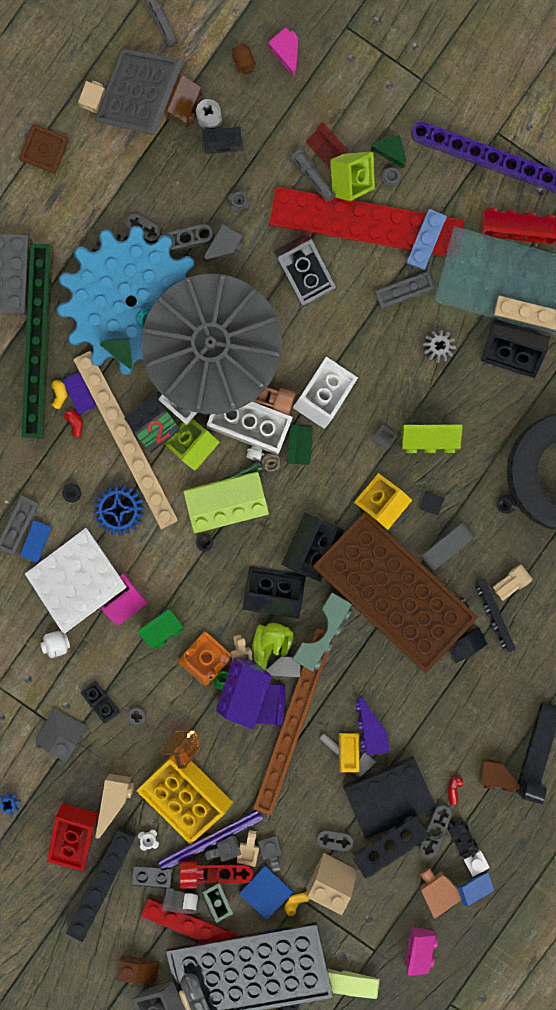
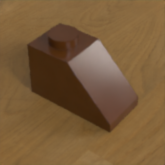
(137, 970)

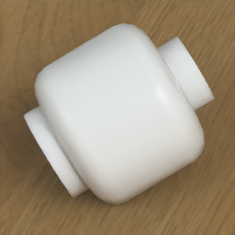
(55, 644)

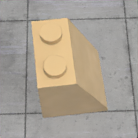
(332, 883)

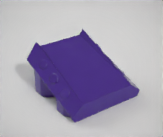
(272, 706)

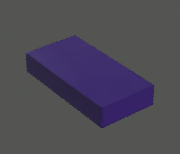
(79, 393)

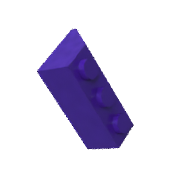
(243, 692)

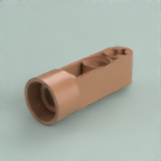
(279, 400)

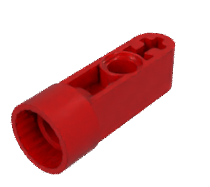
(192, 874)

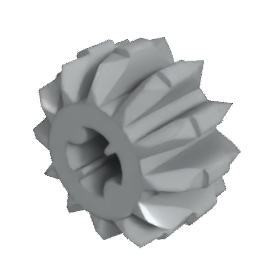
(442, 352)

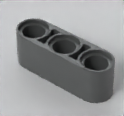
(195, 240)
(447, 546)

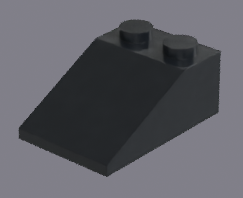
(305, 269)

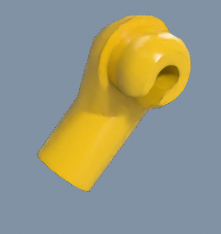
(293, 902)

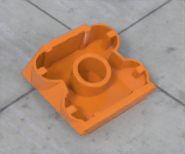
(204, 659)

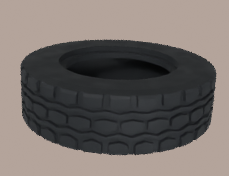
(523, 472)

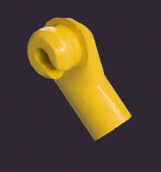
(60, 392)

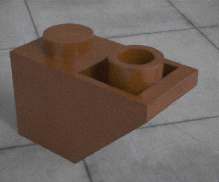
(495, 774)

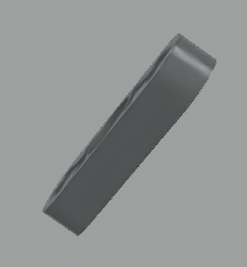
(445, 819)

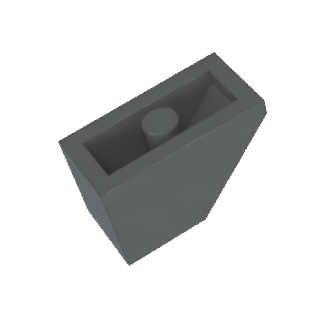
(224, 244)

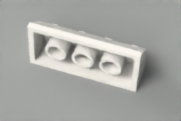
(254, 426)

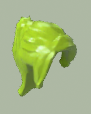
(268, 639)

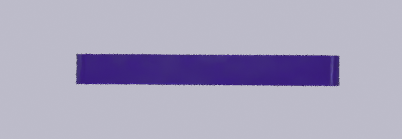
(482, 158)

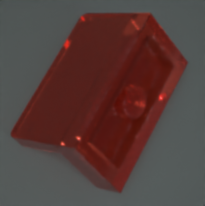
(326, 144)

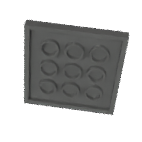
(138, 91)

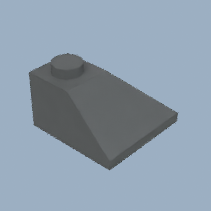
(60, 734)

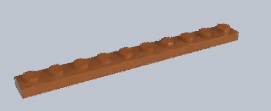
(289, 734)

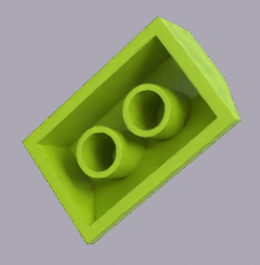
(431, 438)

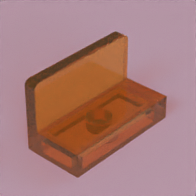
(183, 746)

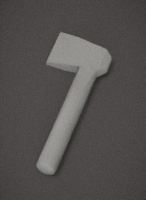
(365, 760)

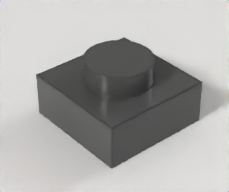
(384, 437)

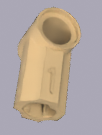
(516, 579)

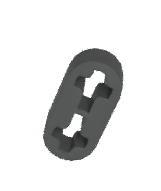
(146, 224)
(335, 845)

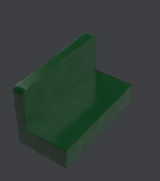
(300, 445)

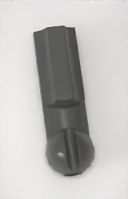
(193, 992)

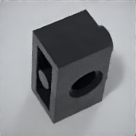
(222, 140)

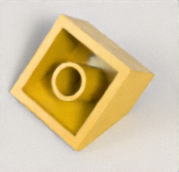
(383, 501)

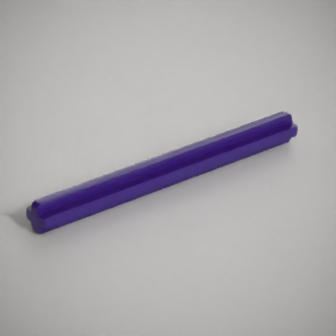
(210, 840)

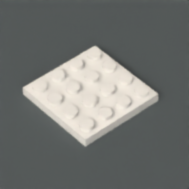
(75, 580)

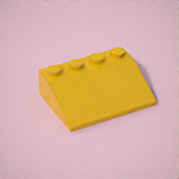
(185, 798)

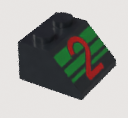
(152, 424)

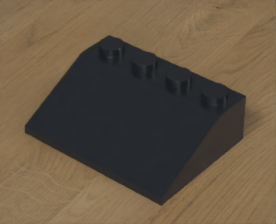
(389, 797)

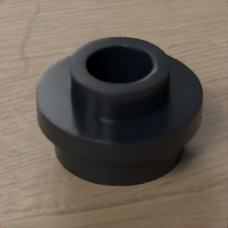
(65, 493)
(502, 507)

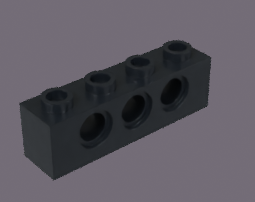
(419, 835)

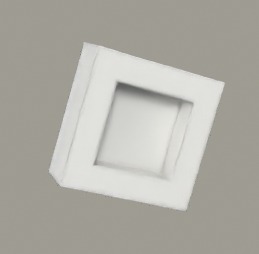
(477, 864)

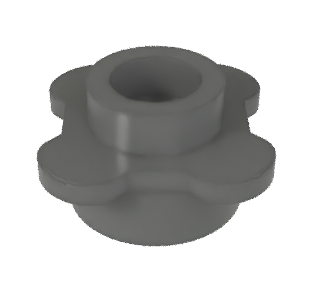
(238, 205)

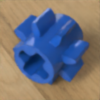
(13, 799)

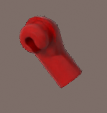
(76, 421)
(452, 790)

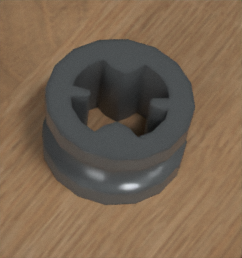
(133, 720)

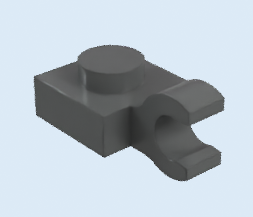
(226, 850)
(270, 850)

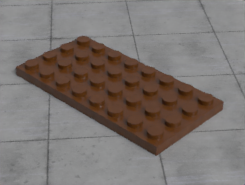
(395, 592)

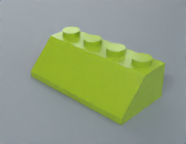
(226, 502)

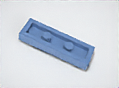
(426, 239)

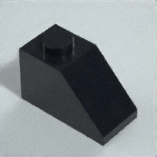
(467, 645)

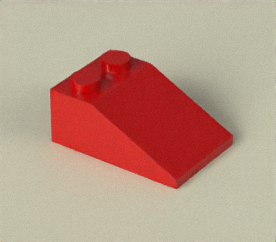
(72, 837)

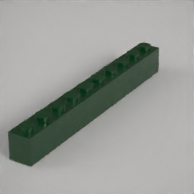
(37, 341)

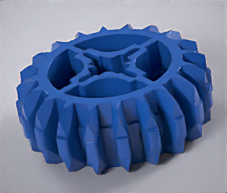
(118, 501)

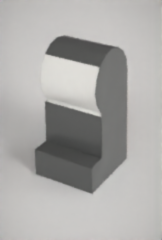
(180, 902)

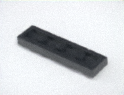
(491, 608)

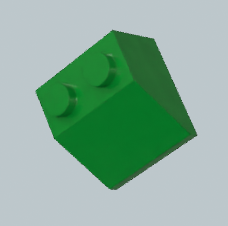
(161, 628)

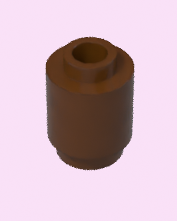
(243, 59)

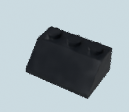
(515, 348)
(309, 544)
(274, 592)

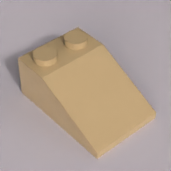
(115, 793)

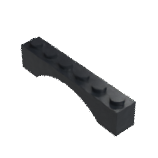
(101, 883)

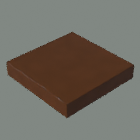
(44, 149)

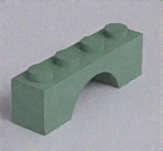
(335, 611)

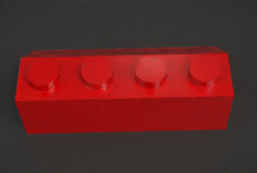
(518, 227)

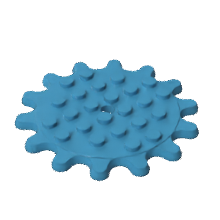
(106, 282)

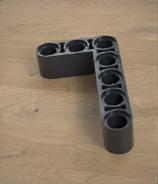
(537, 755)

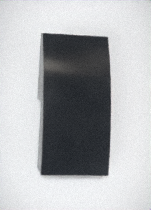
(100, 702)

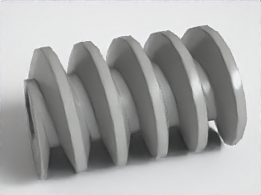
(208, 114)

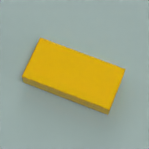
(349, 752)

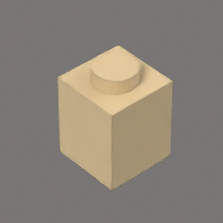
(92, 96)

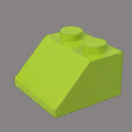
(352, 175)
(192, 444)

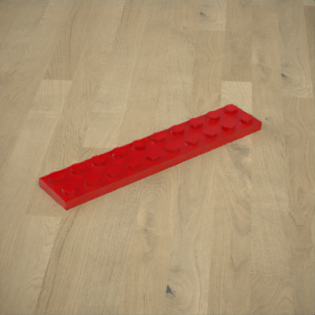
(354, 220)

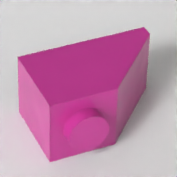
(285, 48)

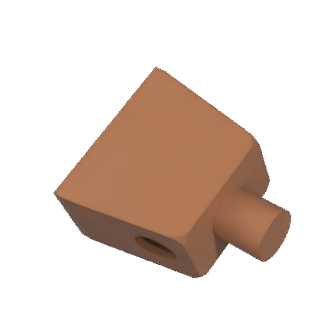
(439, 892)

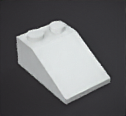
(325, 392)

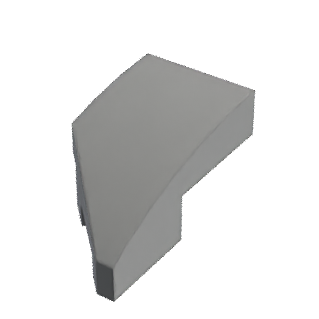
(284, 667)

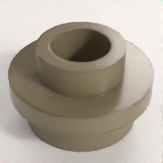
(270, 462)

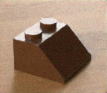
(183, 101)

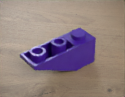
(374, 734)

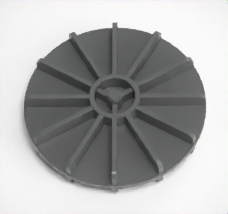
(211, 344)

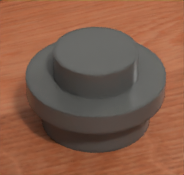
(391, 176)

